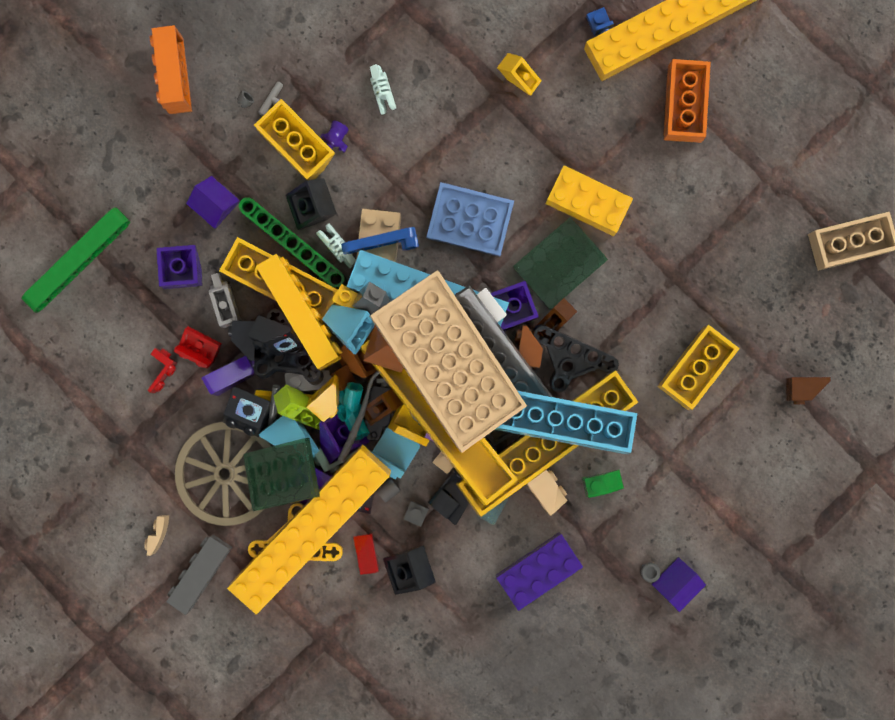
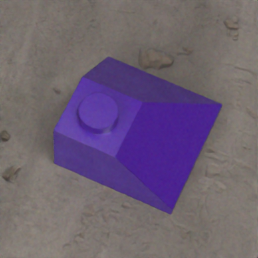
(334, 436)

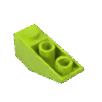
(292, 404)

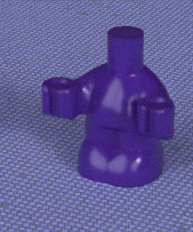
(335, 136)

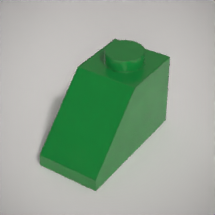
(602, 483)

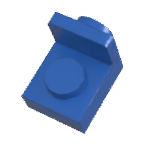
(599, 21)

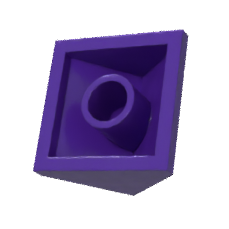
(212, 201)
(679, 584)

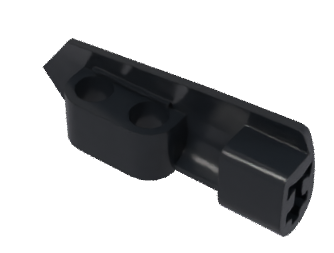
(449, 499)

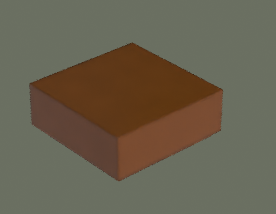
(344, 376)

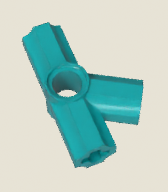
(350, 406)

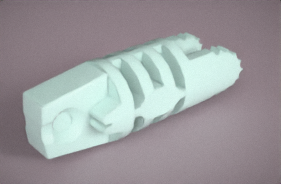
(381, 88)
(334, 246)

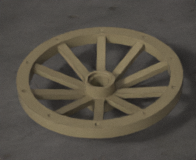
(182, 487)

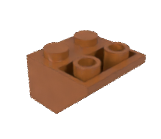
(529, 347)

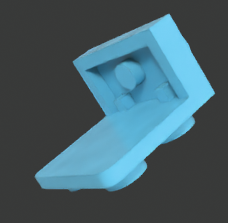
(395, 452)

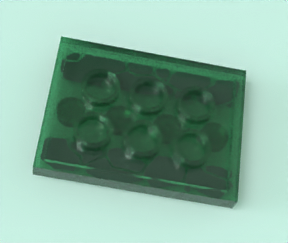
(560, 263)
(281, 474)

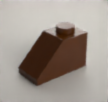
(557, 317)
(804, 388)
(382, 406)

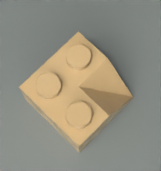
(547, 491)

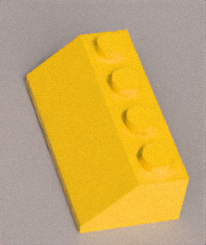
(295, 140)

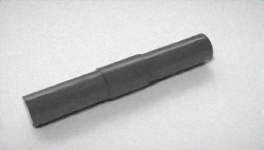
(273, 410)

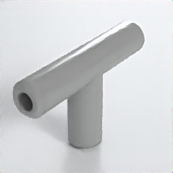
(271, 99)

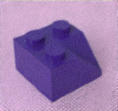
(179, 267)
(520, 306)

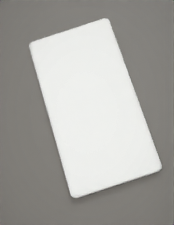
(491, 304)

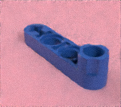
(405, 236)

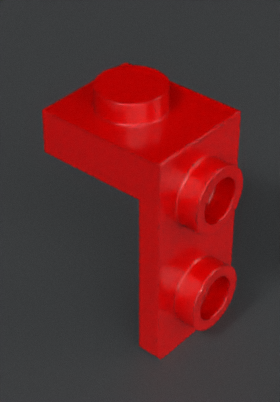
(165, 358)

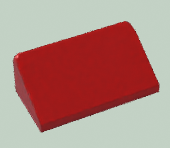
(366, 554)

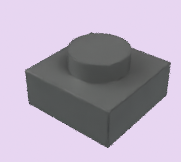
(416, 513)

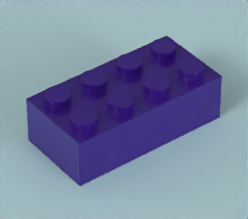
(539, 571)

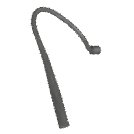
(353, 433)

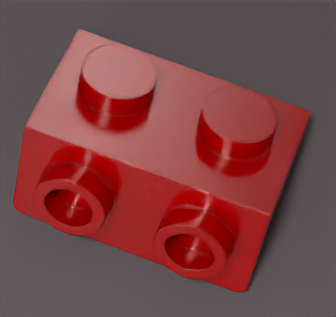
(198, 348)

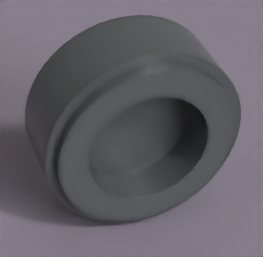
(650, 572)

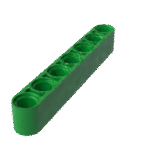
(287, 235)
(76, 260)

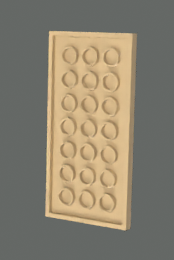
(448, 361)

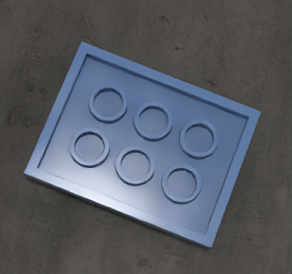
(470, 219)

